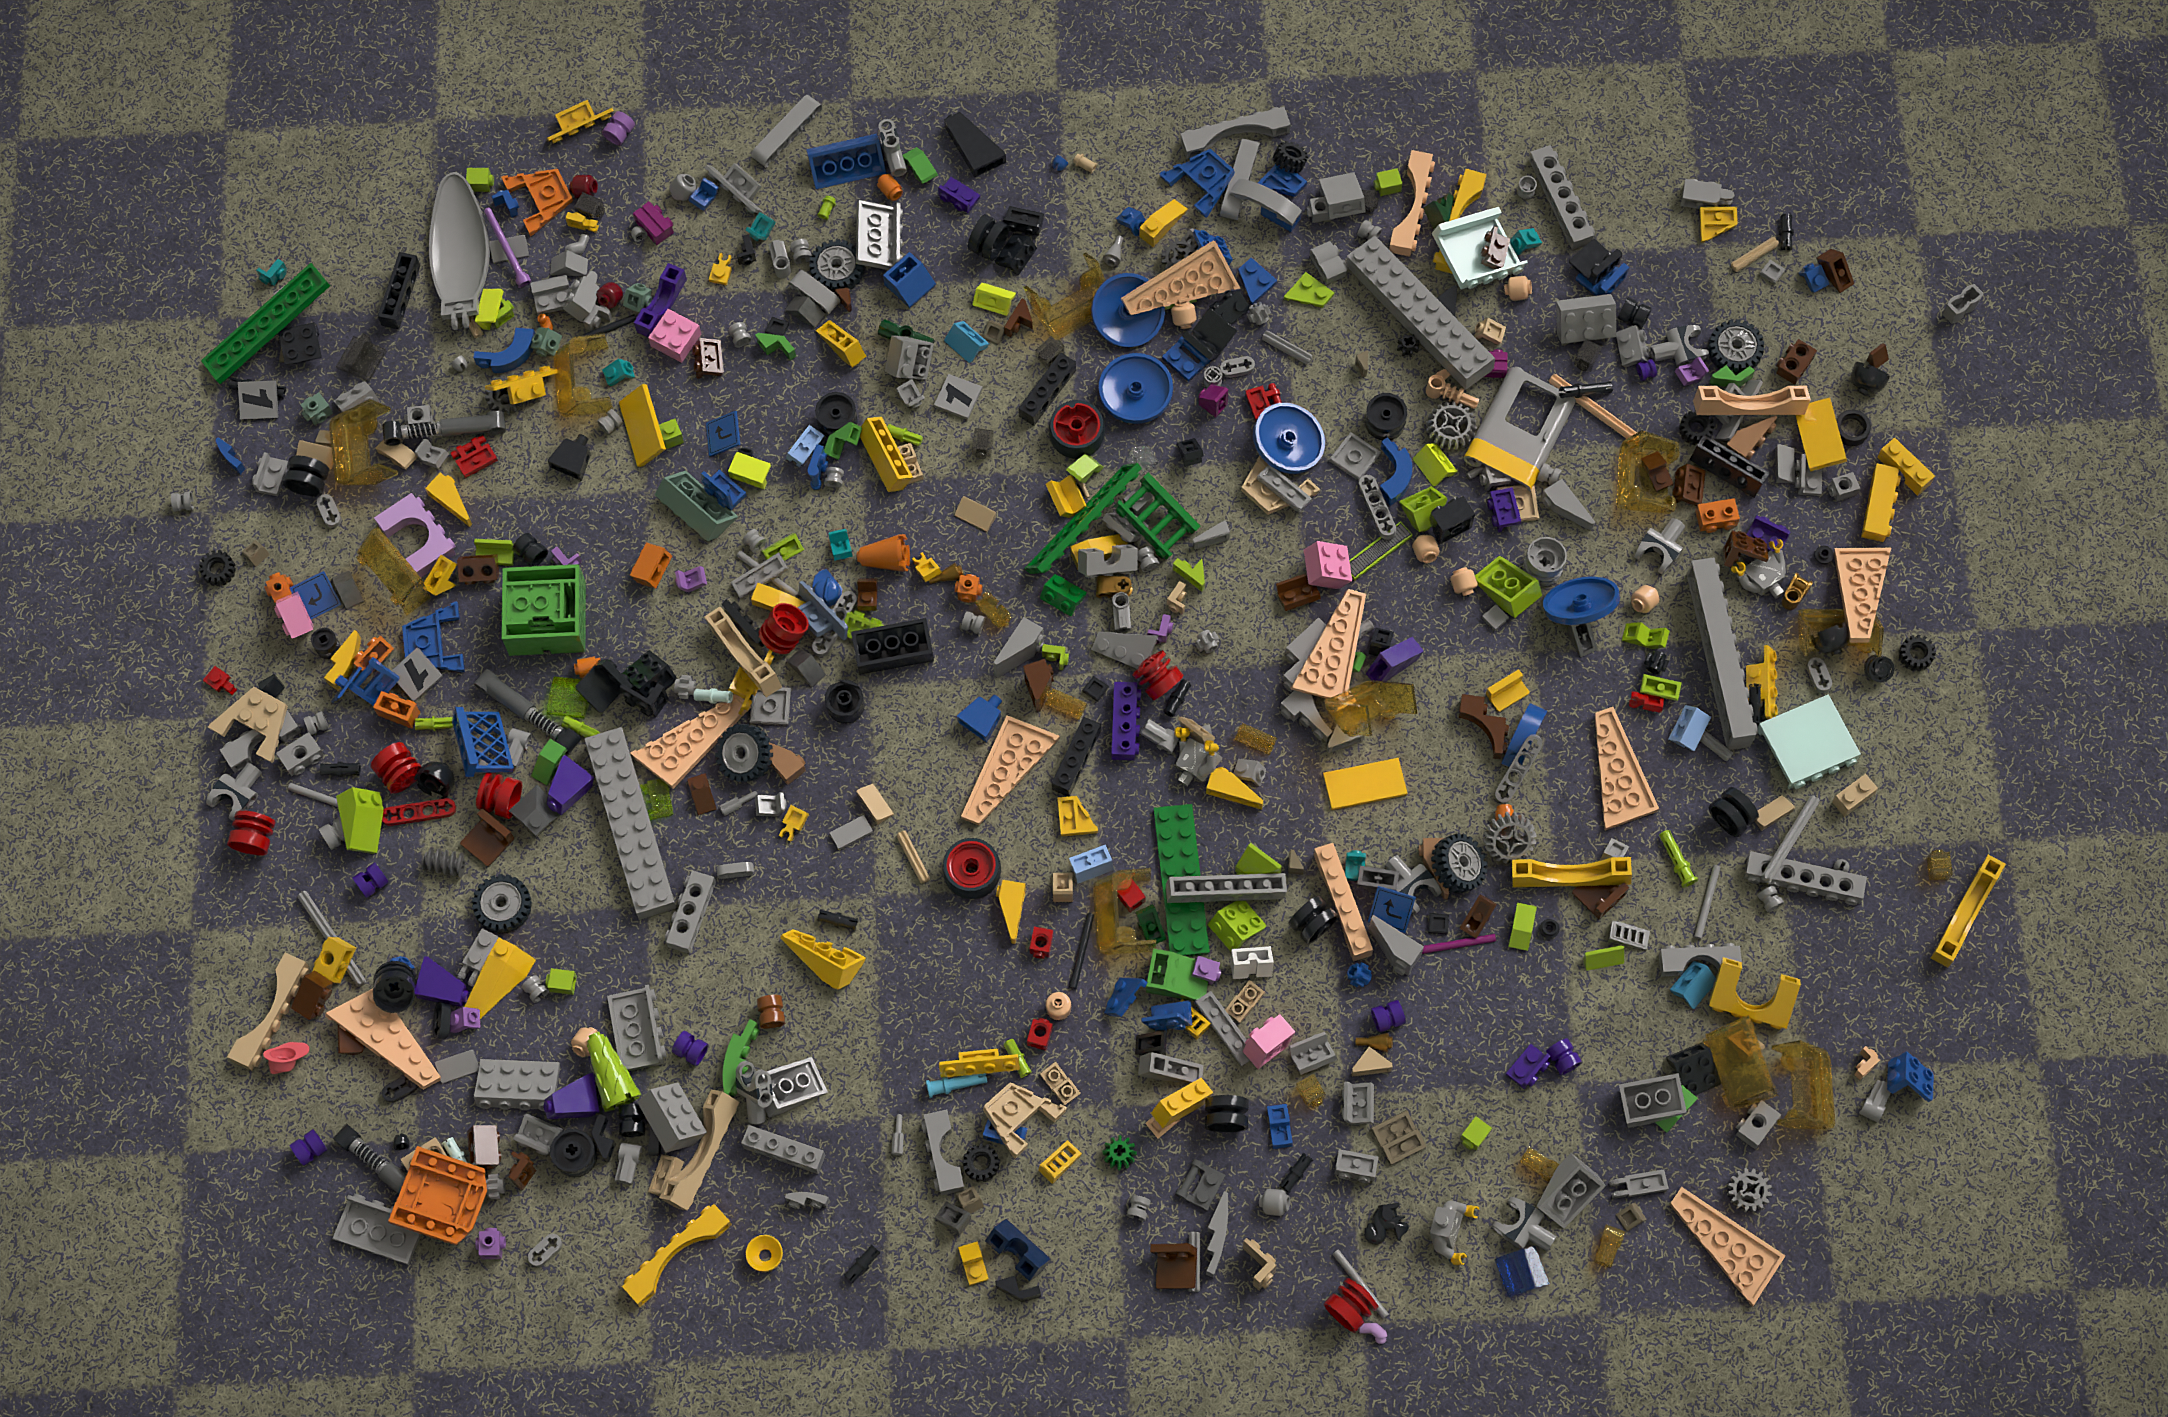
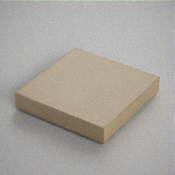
(1525, 501)

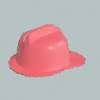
(284, 1057)

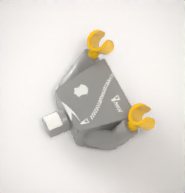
(1764, 576)
(1195, 758)
(1446, 1228)

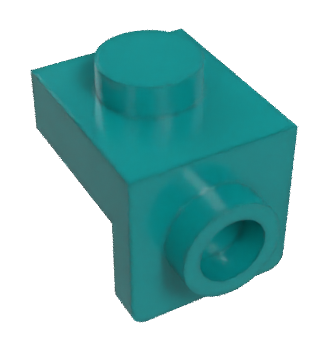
(761, 227)
(1524, 240)
(276, 272)
(618, 371)
(840, 544)
(1353, 861)

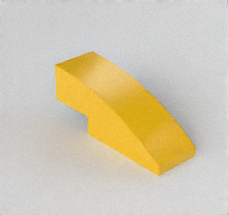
(768, 597)
(344, 660)

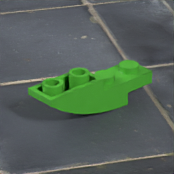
(735, 1052)

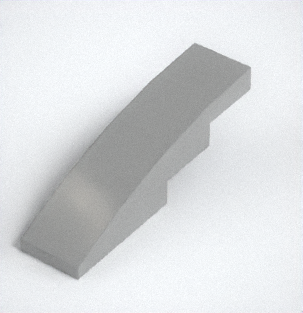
(1218, 1227)

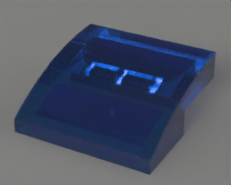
(1521, 1271)

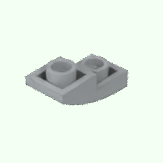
(800, 1199)

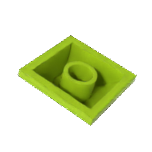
(1420, 505)
(1256, 862)

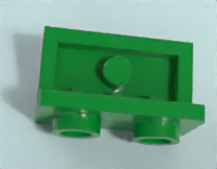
(1062, 594)

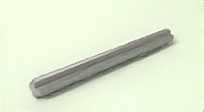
(1790, 839)
(327, 932)

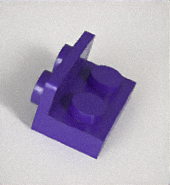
(958, 194)
(1504, 508)
(1768, 531)
(1528, 1066)

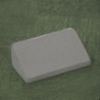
(517, 244)
(1785, 464)
(457, 1066)

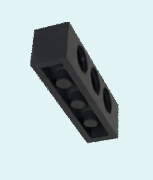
(399, 290)
(1047, 389)
(1729, 466)
(1076, 756)

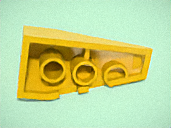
(829, 964)
(500, 974)

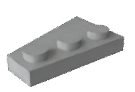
(1126, 648)

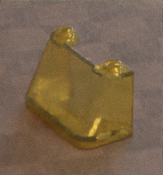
(1634, 486)
(1740, 1064)

